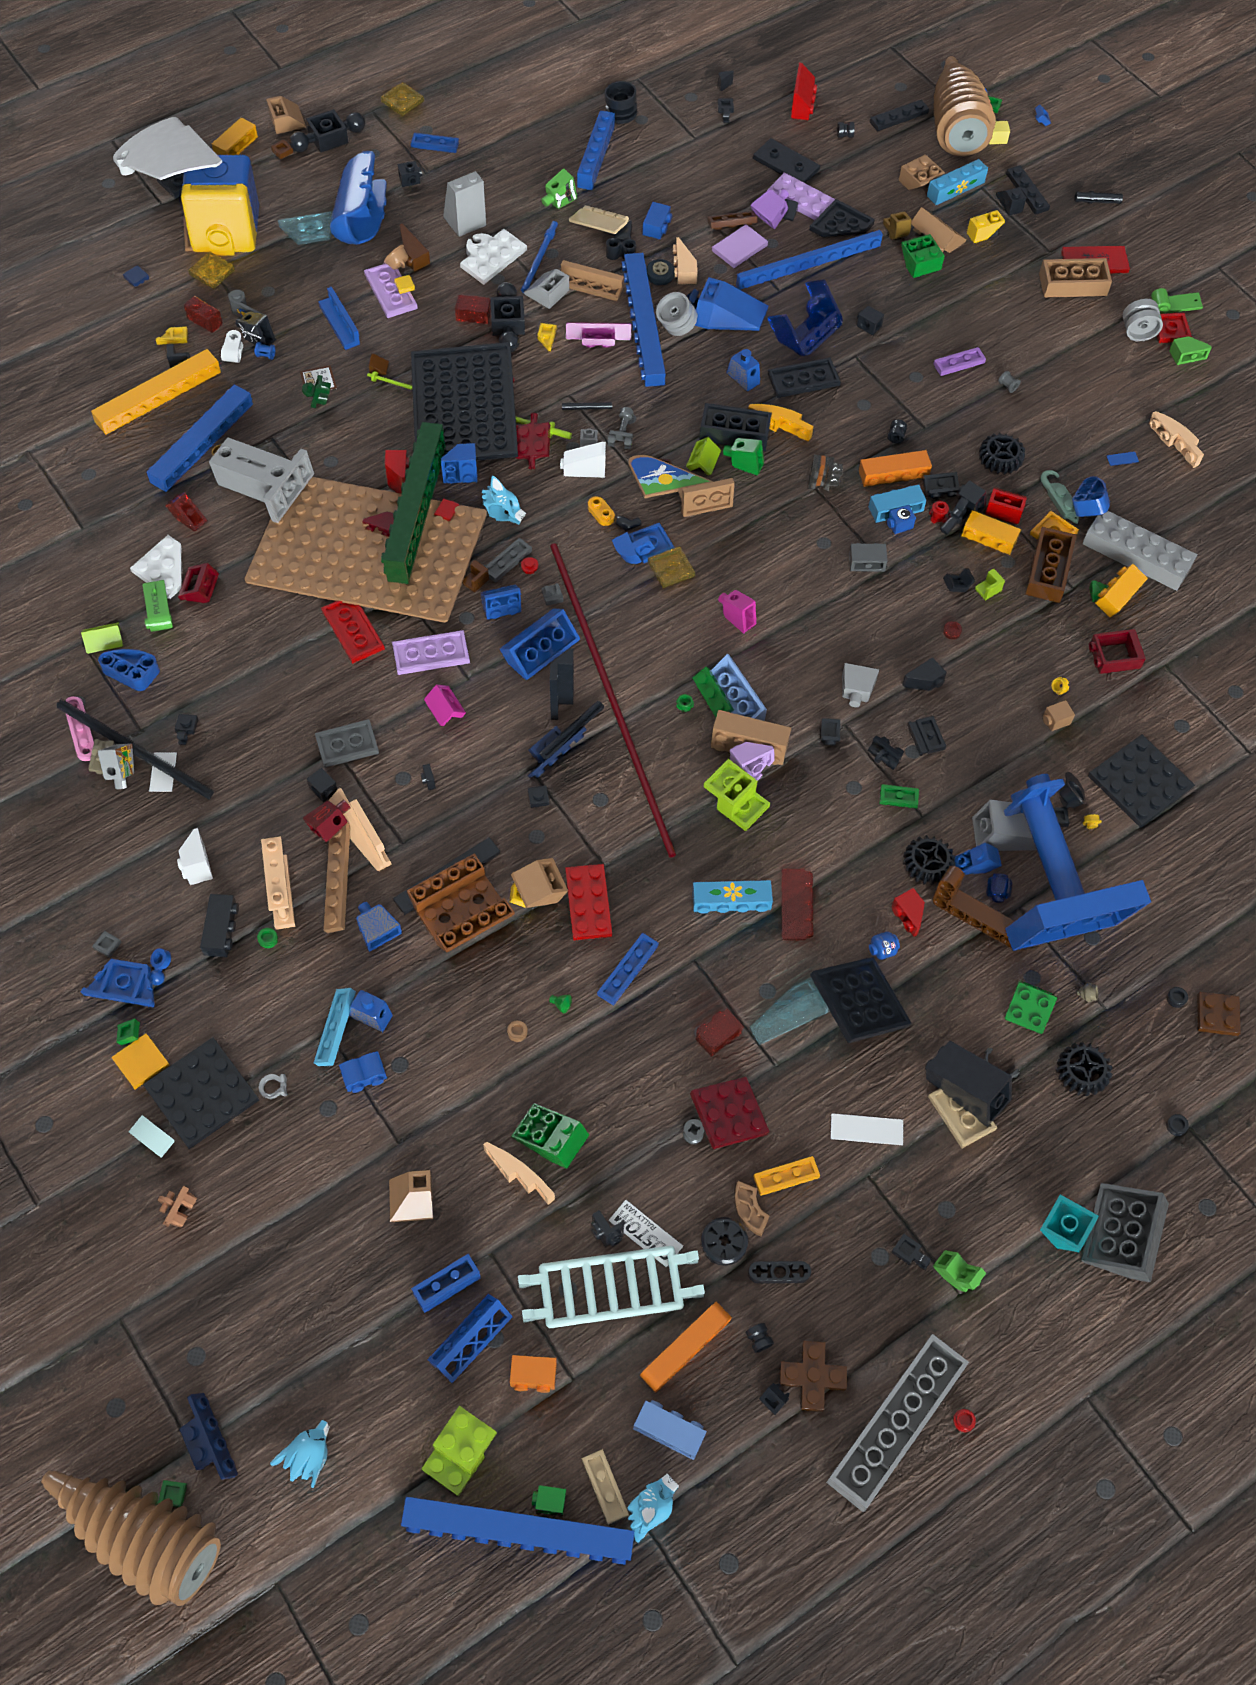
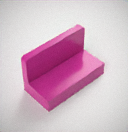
(444, 704)

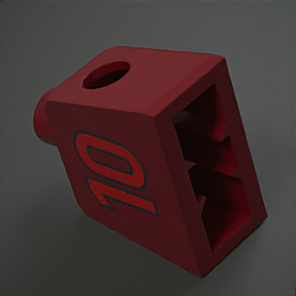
(327, 819)

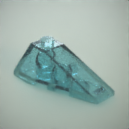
(790, 1011)

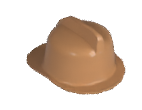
(397, 258)

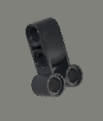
(621, 243)

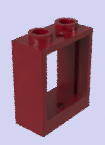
(1126, 637)

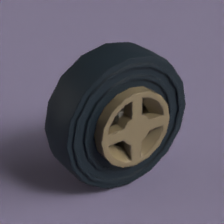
(660, 272)

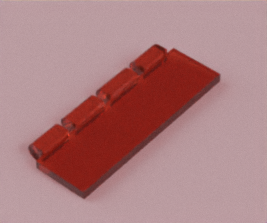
(796, 904)

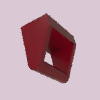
(204, 585)

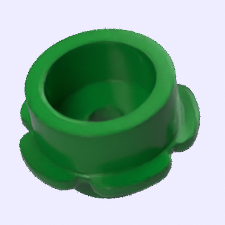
(684, 699)

